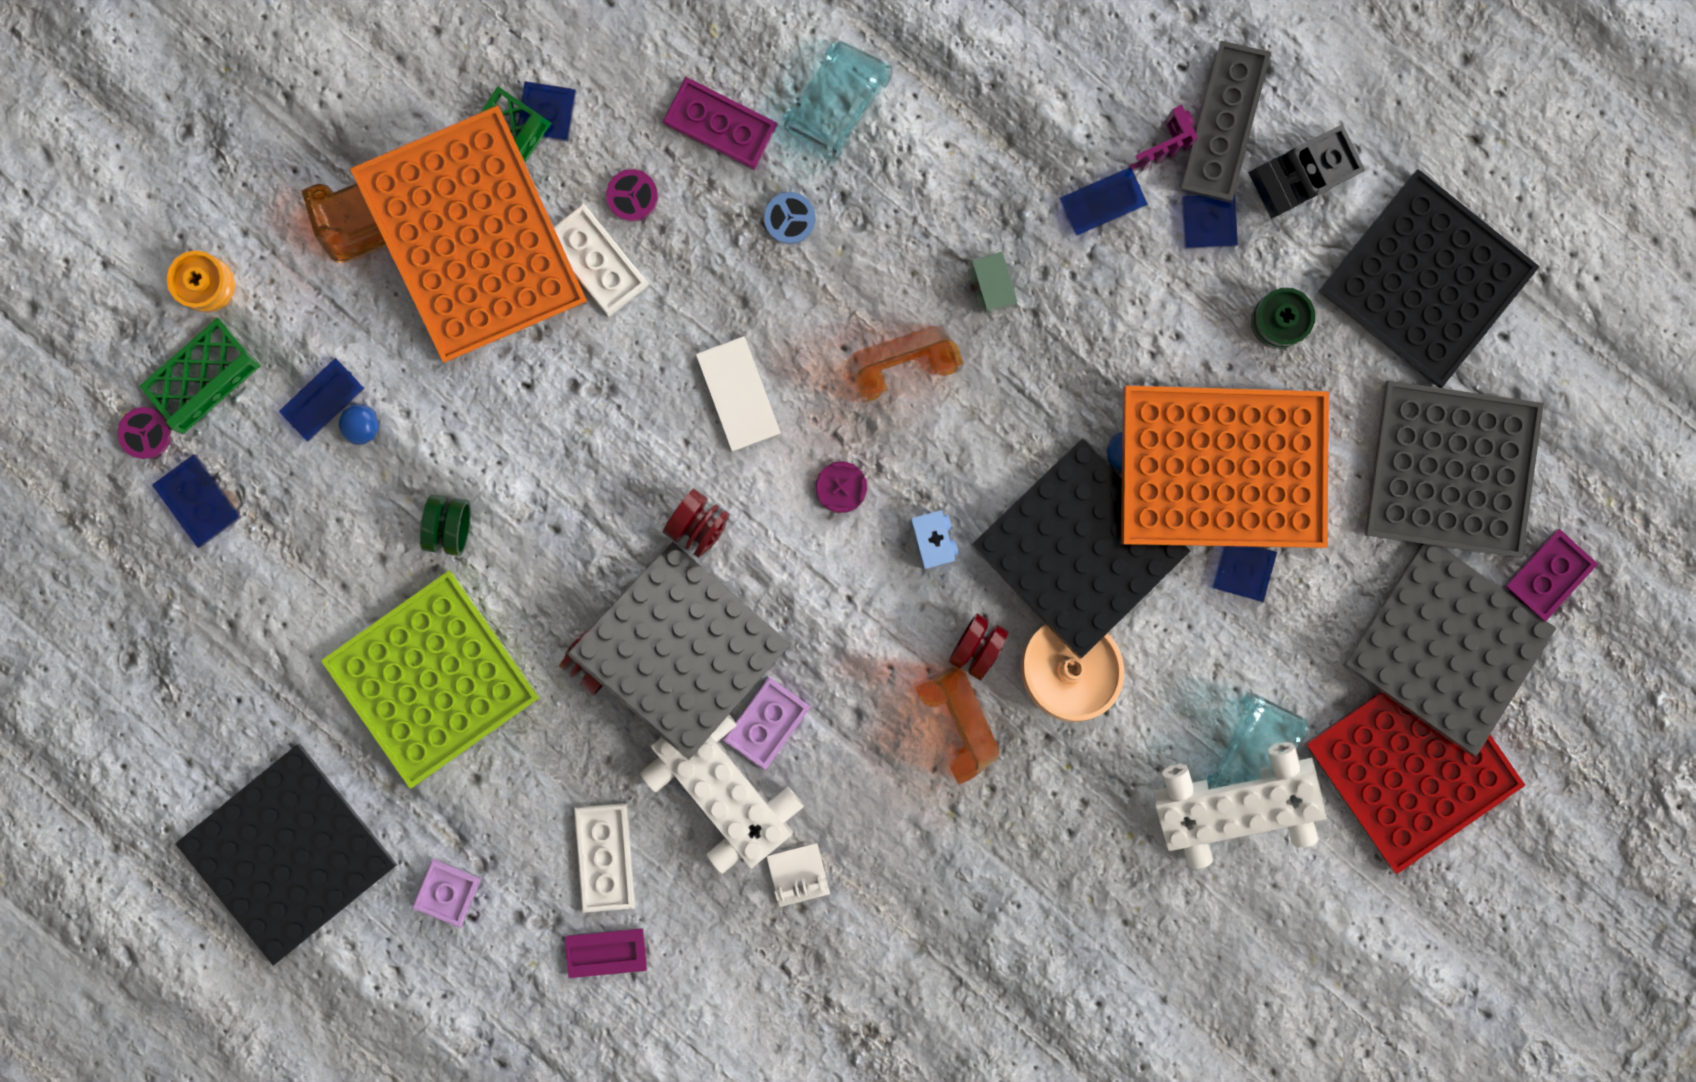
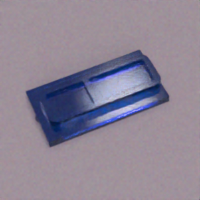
(1103, 201)
(321, 399)

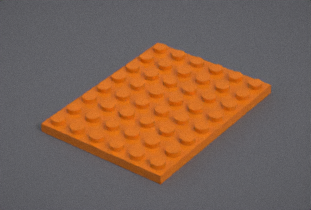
(469, 233)
(1224, 467)

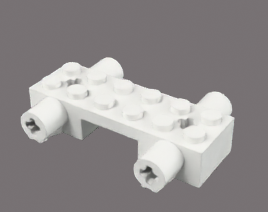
(726, 799)
(1281, 799)

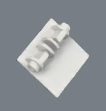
(798, 875)

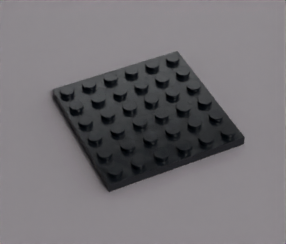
(1428, 278)
(1067, 554)
(286, 854)

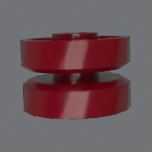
(981, 648)

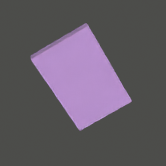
(767, 723)

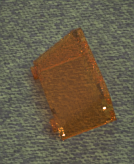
(342, 221)
(955, 690)

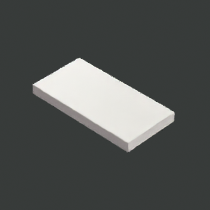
(599, 261)
(738, 394)
(604, 857)

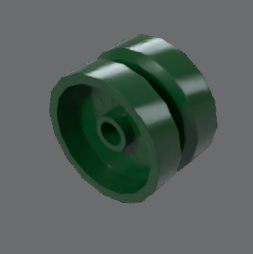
(1298, 316)
(445, 525)

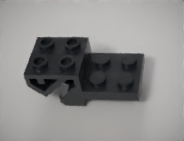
(1306, 171)

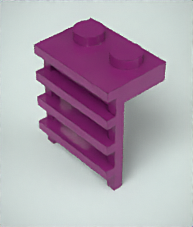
(1183, 135)

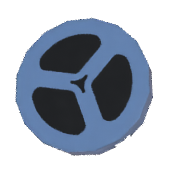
(789, 218)

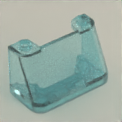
(837, 98)
(1255, 733)

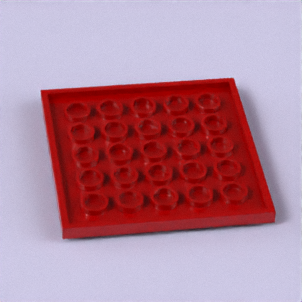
(1409, 780)

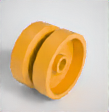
(200, 281)

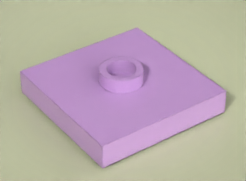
(446, 893)

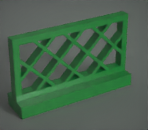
(530, 132)
(208, 395)

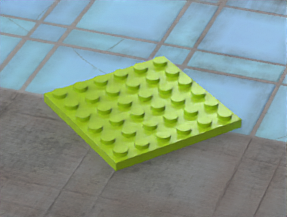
(430, 679)

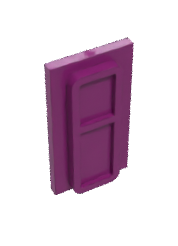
(606, 953)

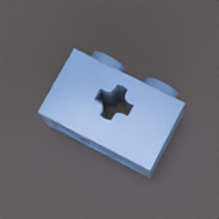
(923, 528)

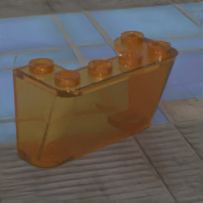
(931, 341)

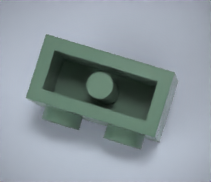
(992, 282)

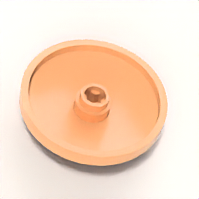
(1067, 685)

